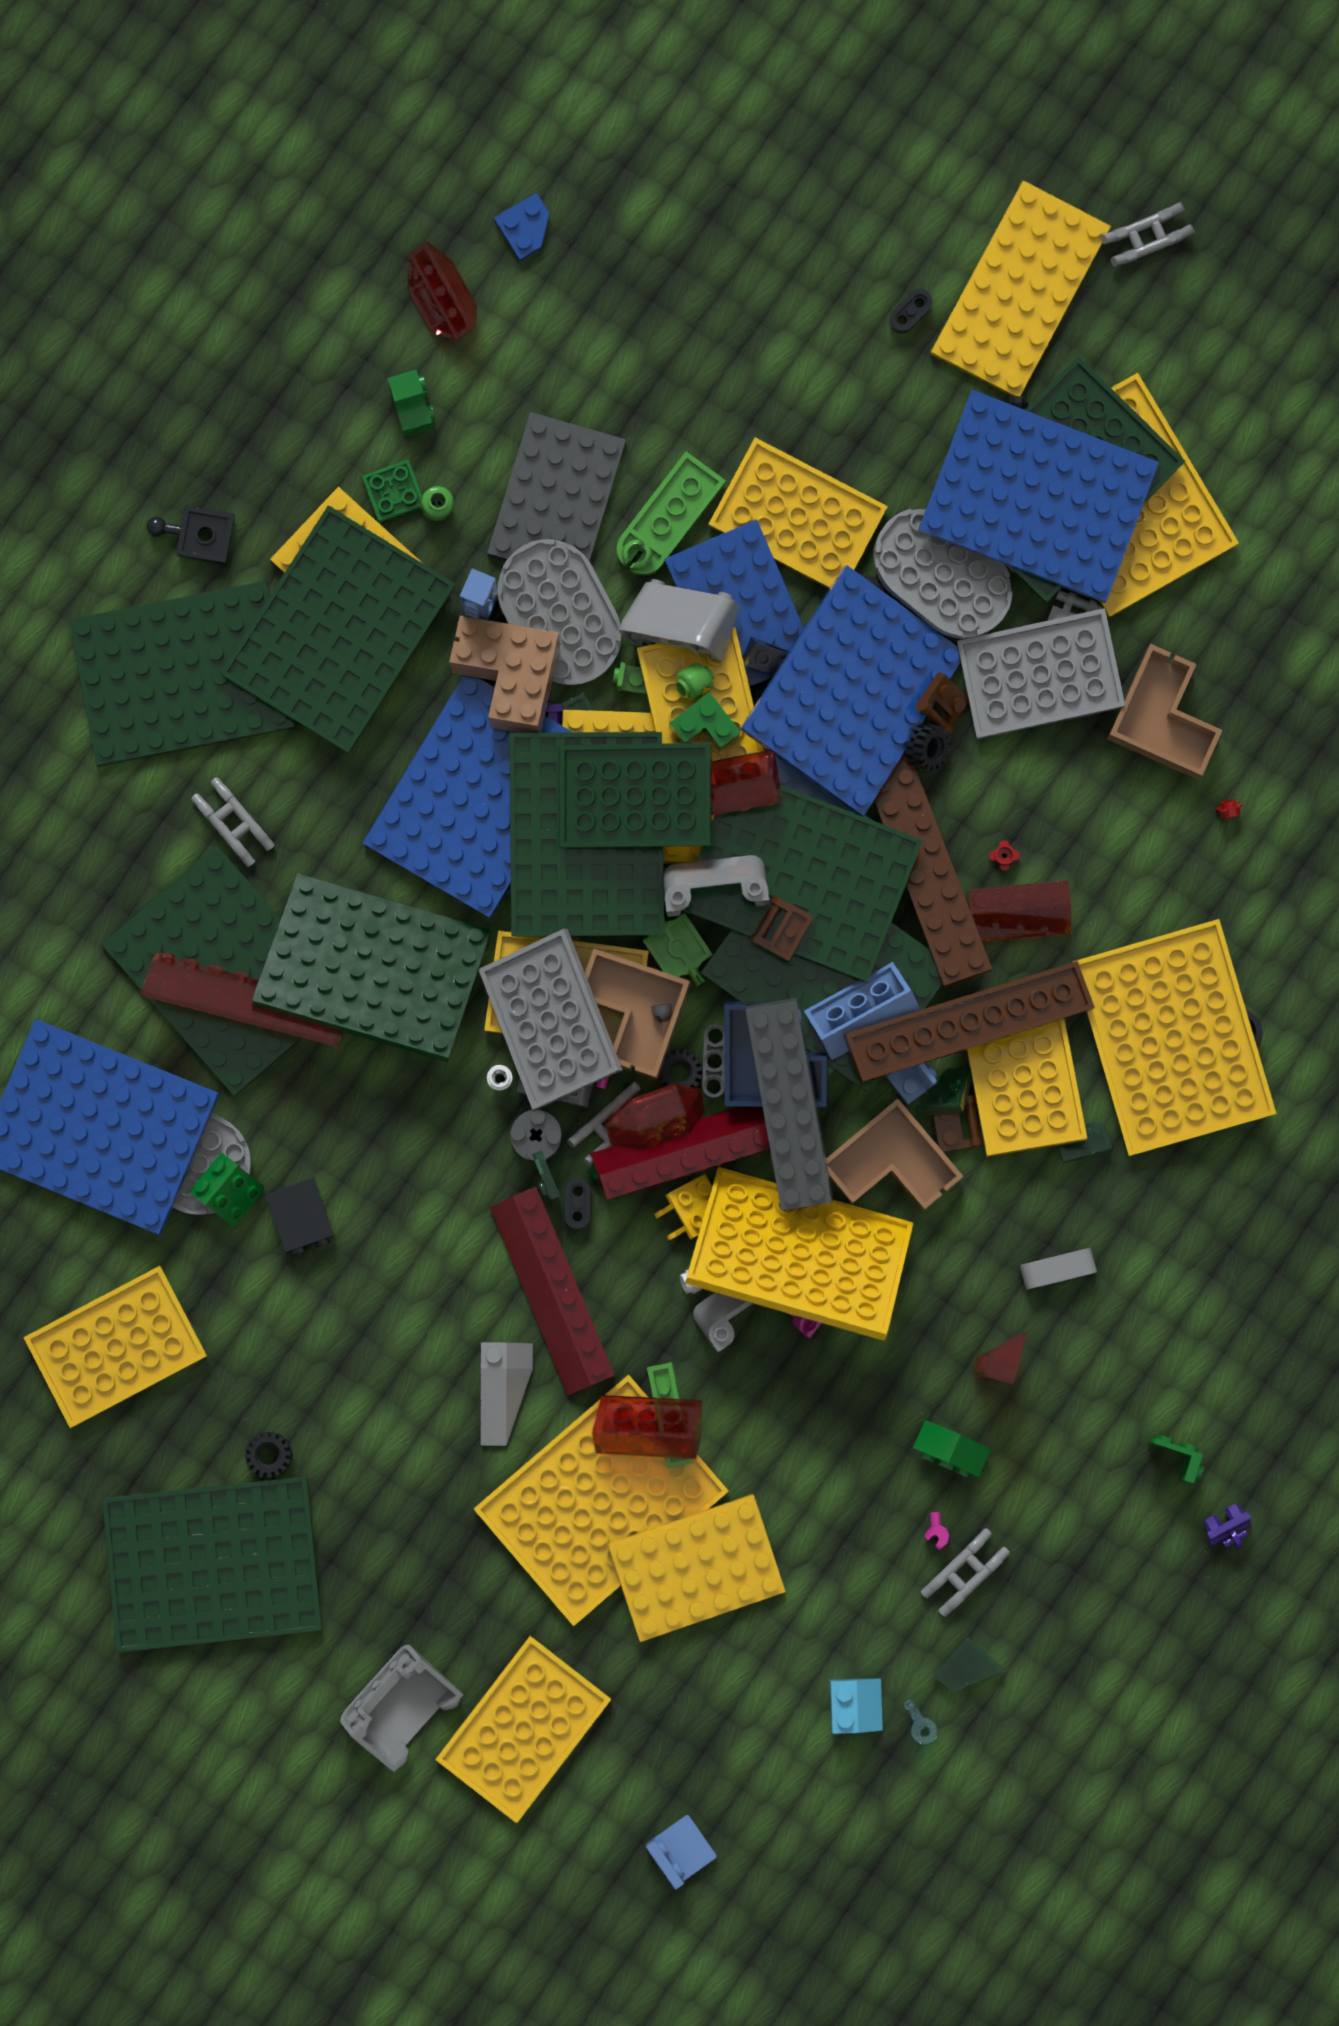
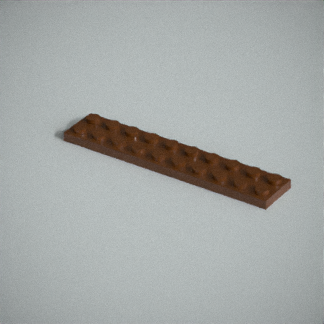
(933, 881)
(968, 1022)

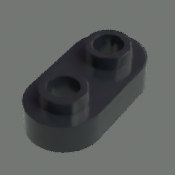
(909, 311)
(577, 1203)

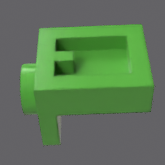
(629, 679)

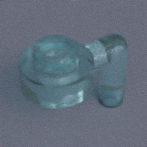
(919, 1724)

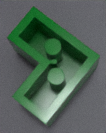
(409, 400)
(708, 718)
(951, 1450)

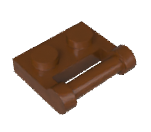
(947, 697)
(788, 933)
(949, 1129)

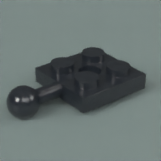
(193, 522)

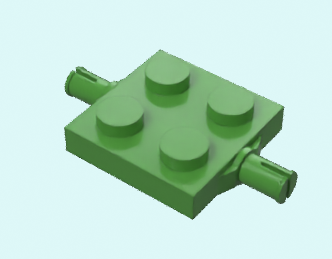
(679, 949)

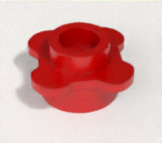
(1229, 808)
(1004, 863)

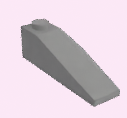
(503, 1385)

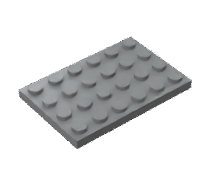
(1041, 673)
(550, 1019)

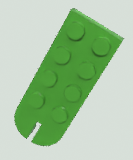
(668, 515)

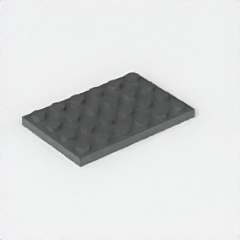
(557, 487)

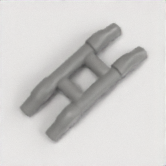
(1155, 223)
(232, 837)
(595, 1123)
(964, 1589)

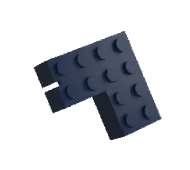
(739, 1062)

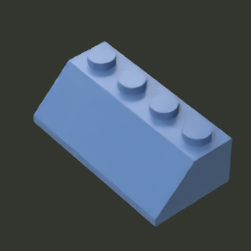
(861, 1006)

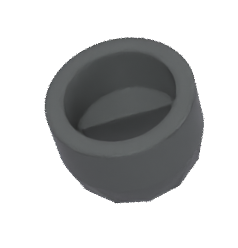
(662, 1012)

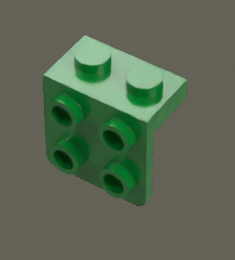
(227, 1189)
(1191, 1468)

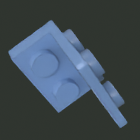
(912, 1082)
(680, 1851)

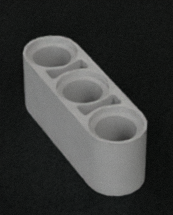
(1058, 1268)

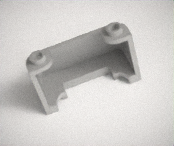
(681, 619)
(686, 876)
(713, 1318)
(398, 1706)

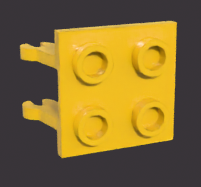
(690, 1204)

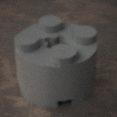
(537, 1121)

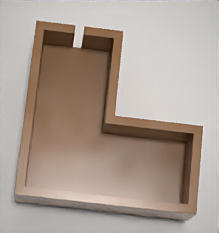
(520, 663)
(1152, 723)
(631, 991)
(893, 1145)

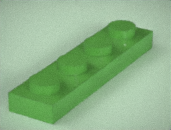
(665, 1385)

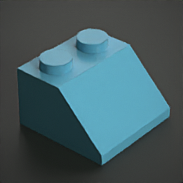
(856, 1705)

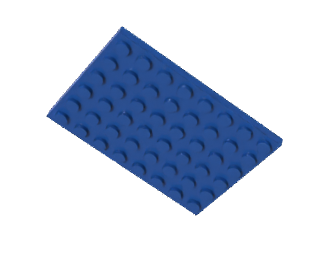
(1038, 496)
(851, 691)
(454, 804)
(101, 1126)

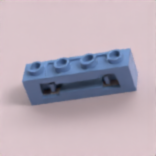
(479, 595)

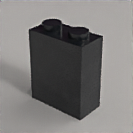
(300, 1216)

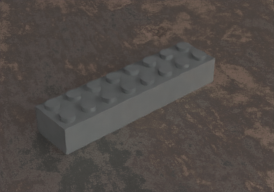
(789, 1104)

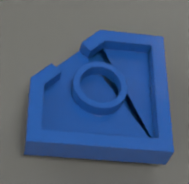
(524, 226)

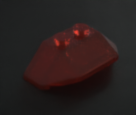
(440, 293)
(656, 1117)

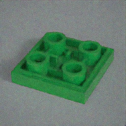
(393, 491)

